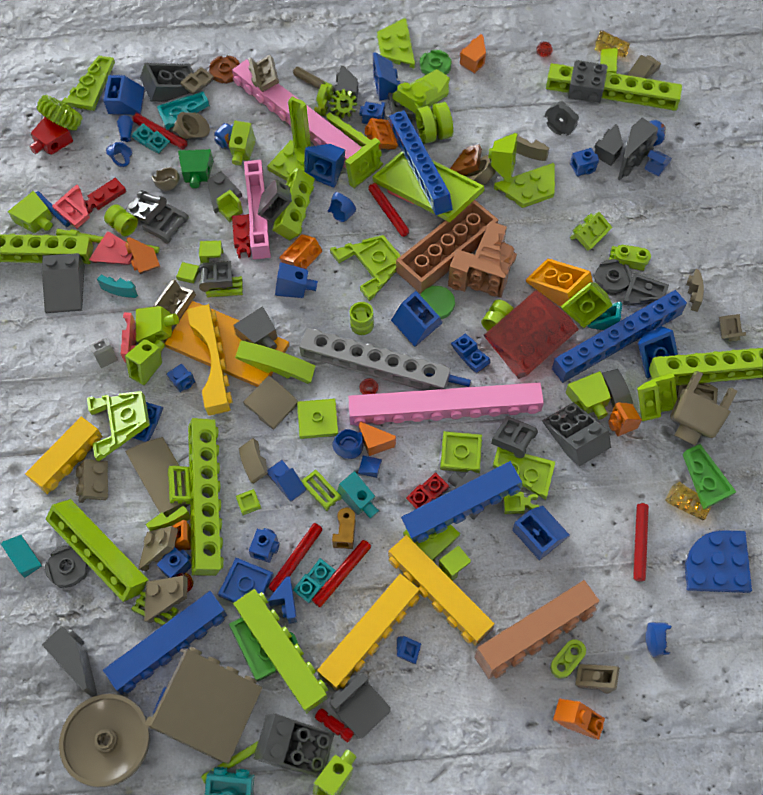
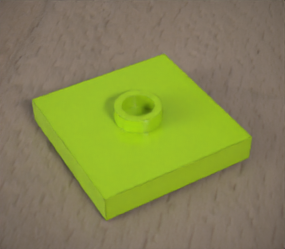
(317, 418)
(461, 452)
(436, 542)

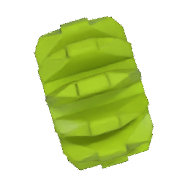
(343, 96)

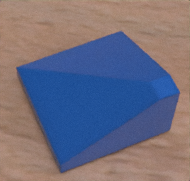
(370, 466)
(408, 649)

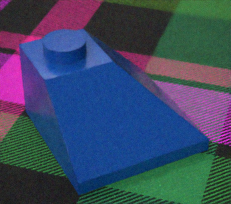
(324, 163)
(655, 344)

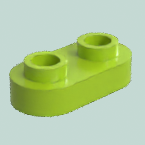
(632, 255)
(567, 659)

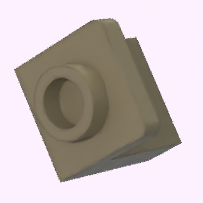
(731, 327)

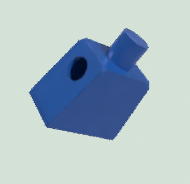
(293, 281)

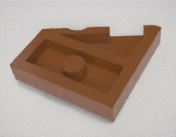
(468, 160)

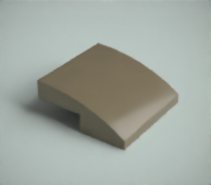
(271, 402)

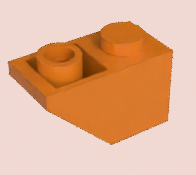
(474, 54)
(143, 255)
(624, 418)
(579, 718)

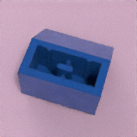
(123, 95)
(416, 319)
(540, 531)

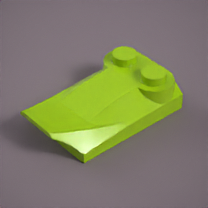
(423, 91)

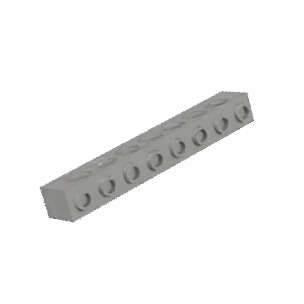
(363, 364)

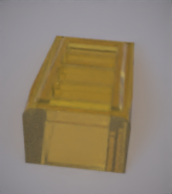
(607, 41)
(679, 502)

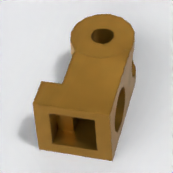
(346, 534)

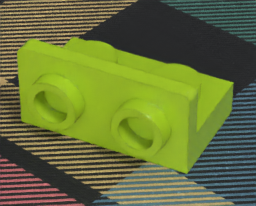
(592, 230)

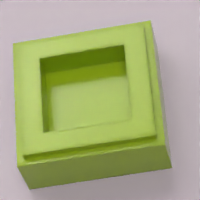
(187, 272)
(248, 502)

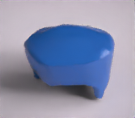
(341, 207)
(348, 444)
(656, 638)

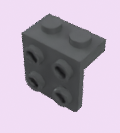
(587, 81)
(359, 705)

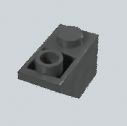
(346, 81)
(610, 146)

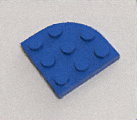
(719, 563)

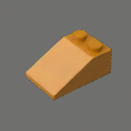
(559, 280)

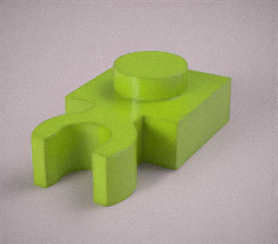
(517, 503)

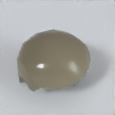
(166, 179)

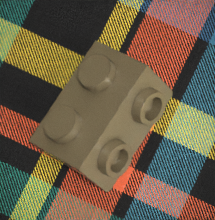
(263, 73)
(175, 298)
(92, 480)

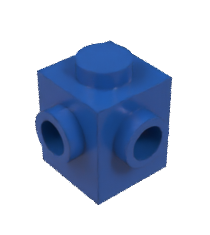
(584, 162)
(264, 545)
(174, 563)

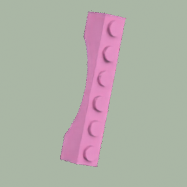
(258, 225)

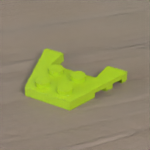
(376, 256)
(126, 416)

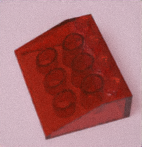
(530, 333)

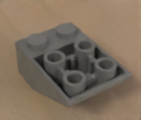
(638, 145)
(578, 433)
(293, 745)

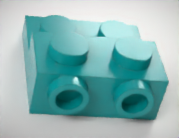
(228, 783)

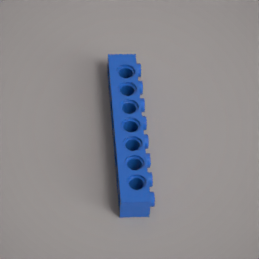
(420, 163)
(618, 336)

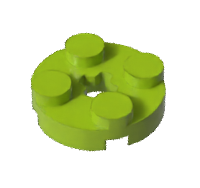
(323, 97)

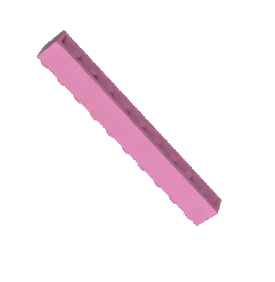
(277, 100)
(445, 403)

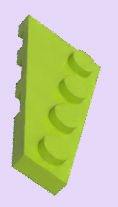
(91, 85)

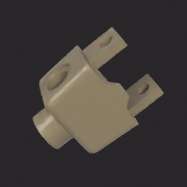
(698, 414)

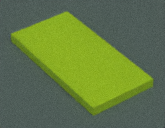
(400, 179)

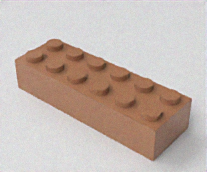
(434, 253)
(536, 629)

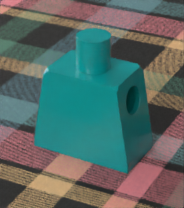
(353, 488)

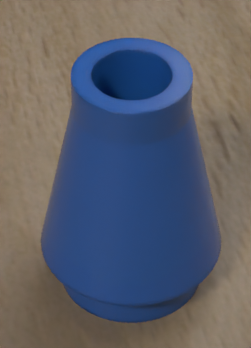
(125, 127)

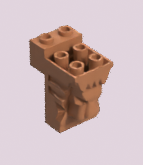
(488, 267)

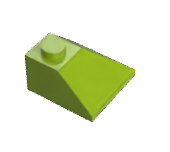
(504, 156)
(587, 304)

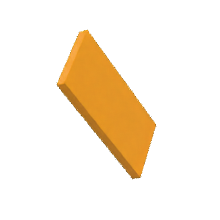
(188, 344)

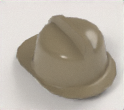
(191, 126)
(484, 173)

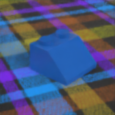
(384, 76)

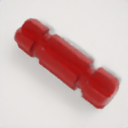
(334, 725)

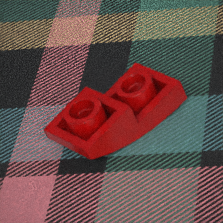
(427, 492)

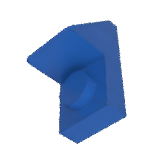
(657, 162)
(286, 480)
(285, 595)

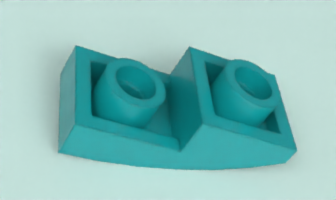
(150, 139)
(119, 287)
(314, 580)

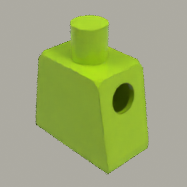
(241, 142)
(31, 214)
(154, 324)
(144, 360)
(590, 394)
(331, 783)

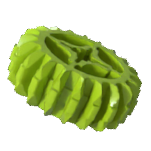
(59, 112)

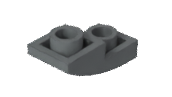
(617, 387)

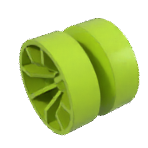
(434, 122)

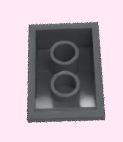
(164, 80)
(63, 282)
(72, 657)

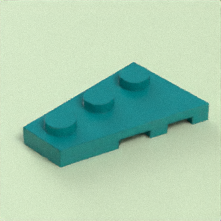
(189, 104)

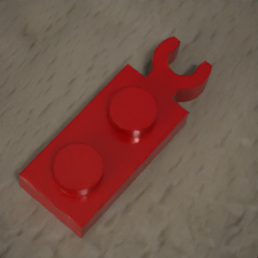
(104, 195)
(241, 234)

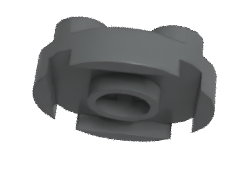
(569, 117)
(610, 285)
(64, 578)

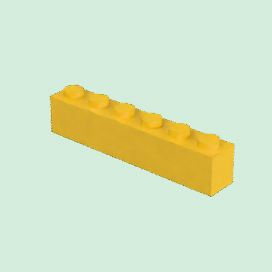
(441, 590)
(368, 632)

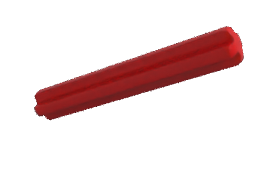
(173, 138)
(388, 209)
(641, 539)
(296, 556)
(341, 573)

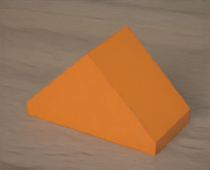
(376, 439)
(183, 538)

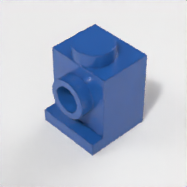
(372, 110)

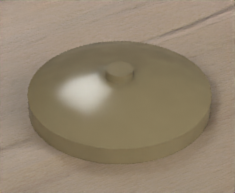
(104, 740)

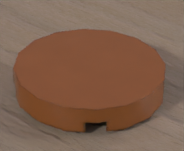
(222, 68)

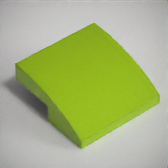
(657, 396)

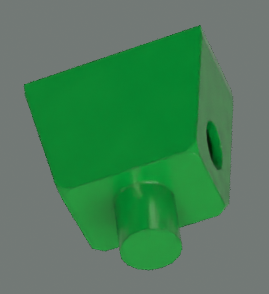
(195, 166)

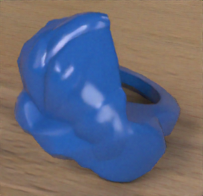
(116, 148)

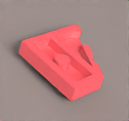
(72, 207)
(111, 251)
(128, 335)

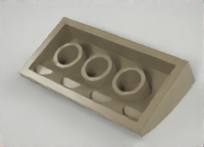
(152, 463)

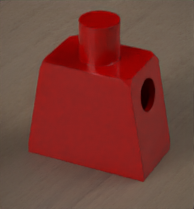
(49, 137)

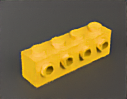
(63, 455)

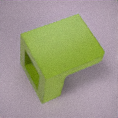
(229, 205)
(210, 249)
(454, 562)

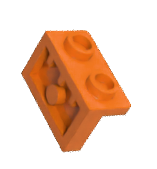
(382, 131)
(302, 252)

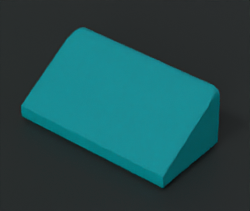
(21, 555)

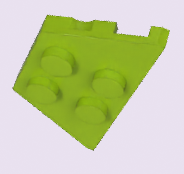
(395, 43)
(530, 186)

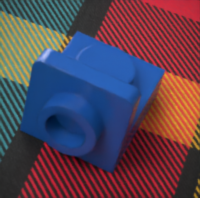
(181, 378)

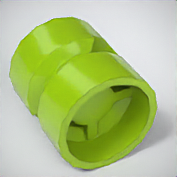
(120, 220)
(496, 312)
(361, 318)

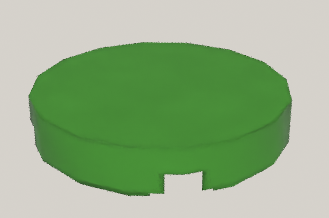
(435, 60)
(440, 300)

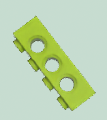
(289, 222)

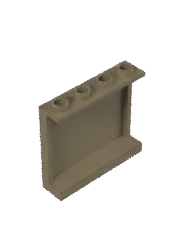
(205, 705)

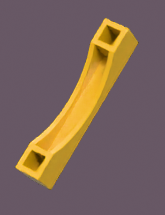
(215, 392)

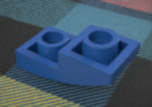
(470, 354)
(154, 414)

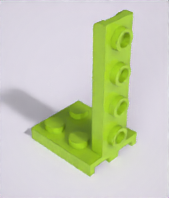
(293, 153)
(364, 161)

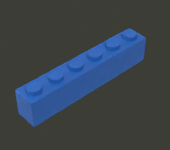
(462, 502)
(164, 643)

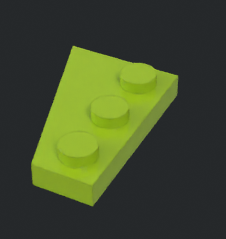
(532, 470)

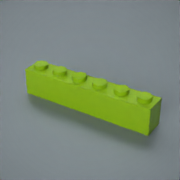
(96, 550)
(281, 651)

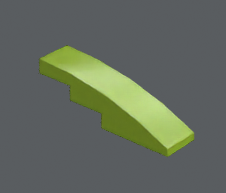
(275, 361)

